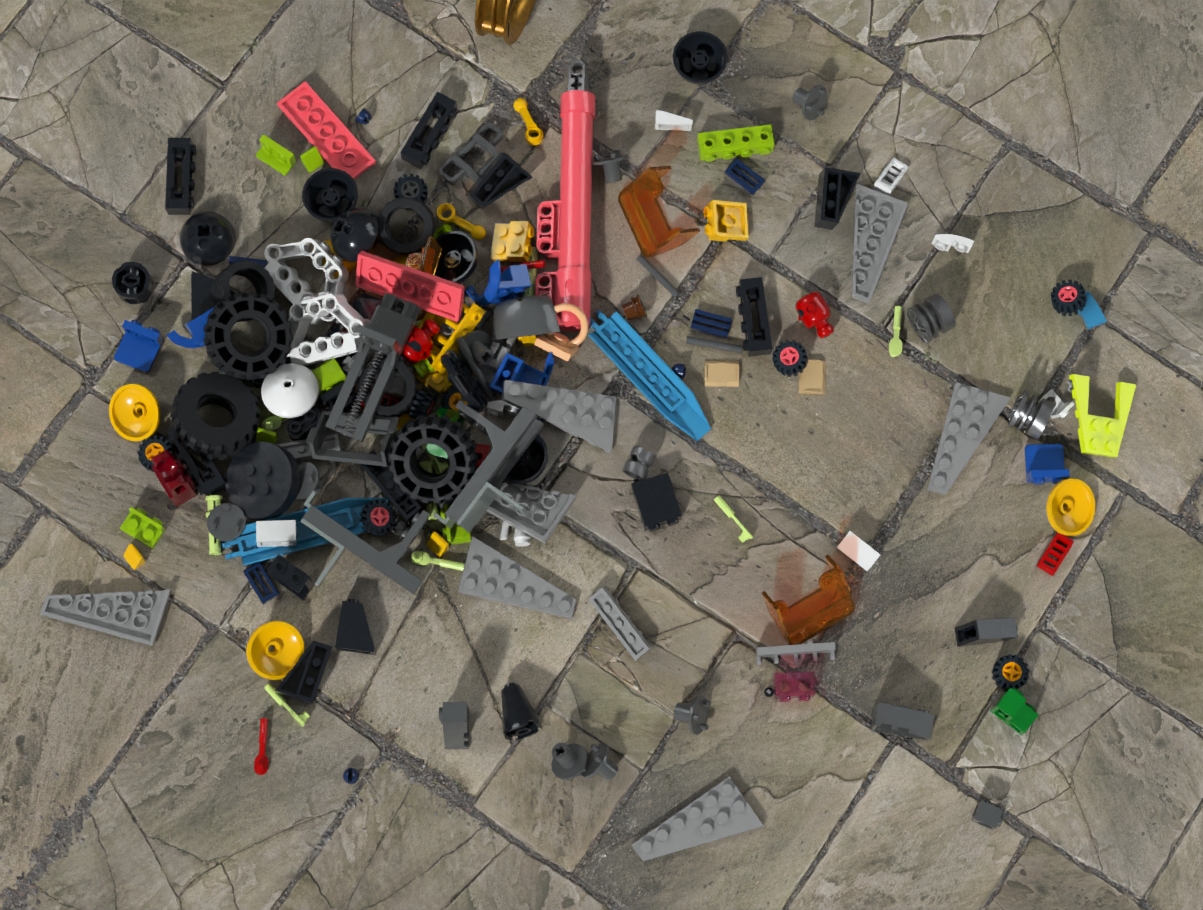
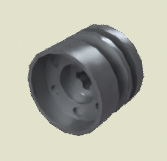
(931, 318)
(1031, 414)

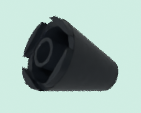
(518, 713)

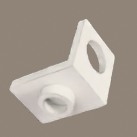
(1061, 409)

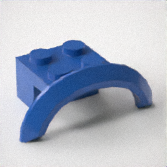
(502, 286)
(195, 328)
(516, 370)

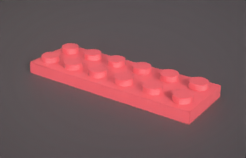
(325, 131)
(410, 284)

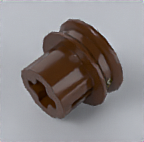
(634, 308)

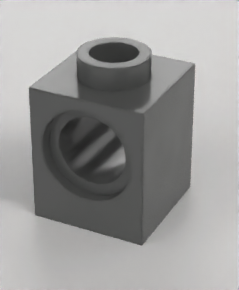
(987, 815)

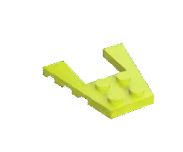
(1096, 433)

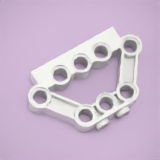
(301, 249)
(342, 312)

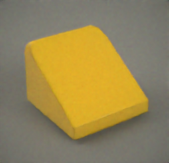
(437, 544)
(134, 557)

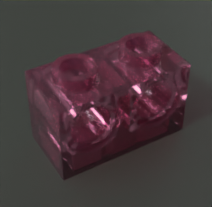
(793, 680)

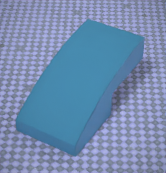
(1092, 313)

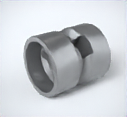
(639, 462)

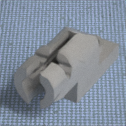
(499, 352)

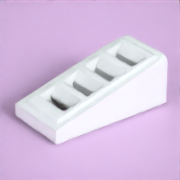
(670, 121)
(885, 187)

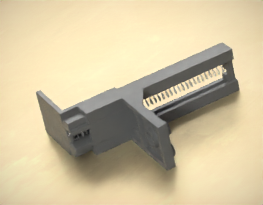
(387, 335)

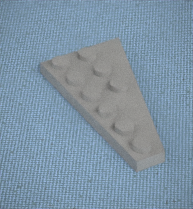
(875, 228)
(572, 411)
(965, 426)
(544, 506)
(502, 580)
(120, 614)
(707, 819)

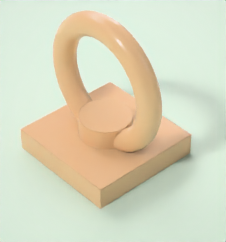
(560, 344)

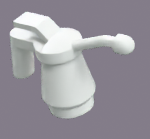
(521, 538)

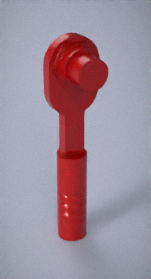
(530, 265)
(261, 761)

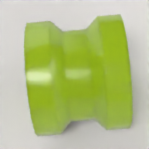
(422, 368)

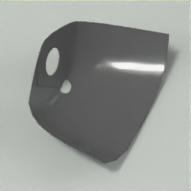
(524, 318)

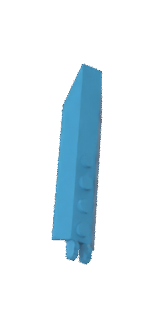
(649, 374)
(343, 511)

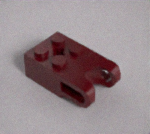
(172, 477)

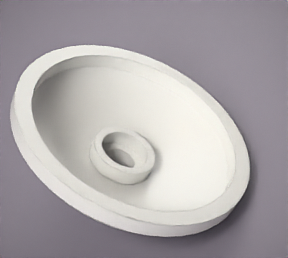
(292, 400)

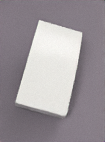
(945, 241)
(497, 408)

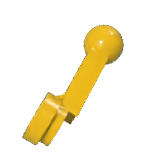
(521, 105)
(477, 232)

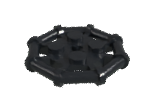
(464, 381)

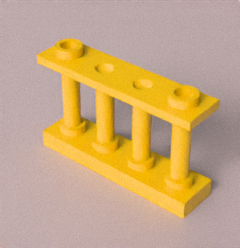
(467, 324)

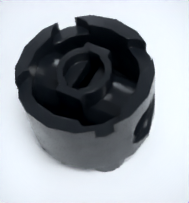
(132, 283)

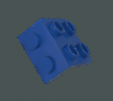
(138, 346)
(1045, 464)

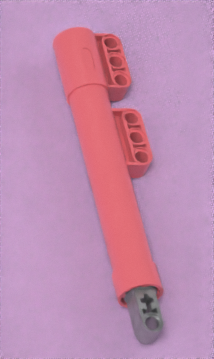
(572, 213)

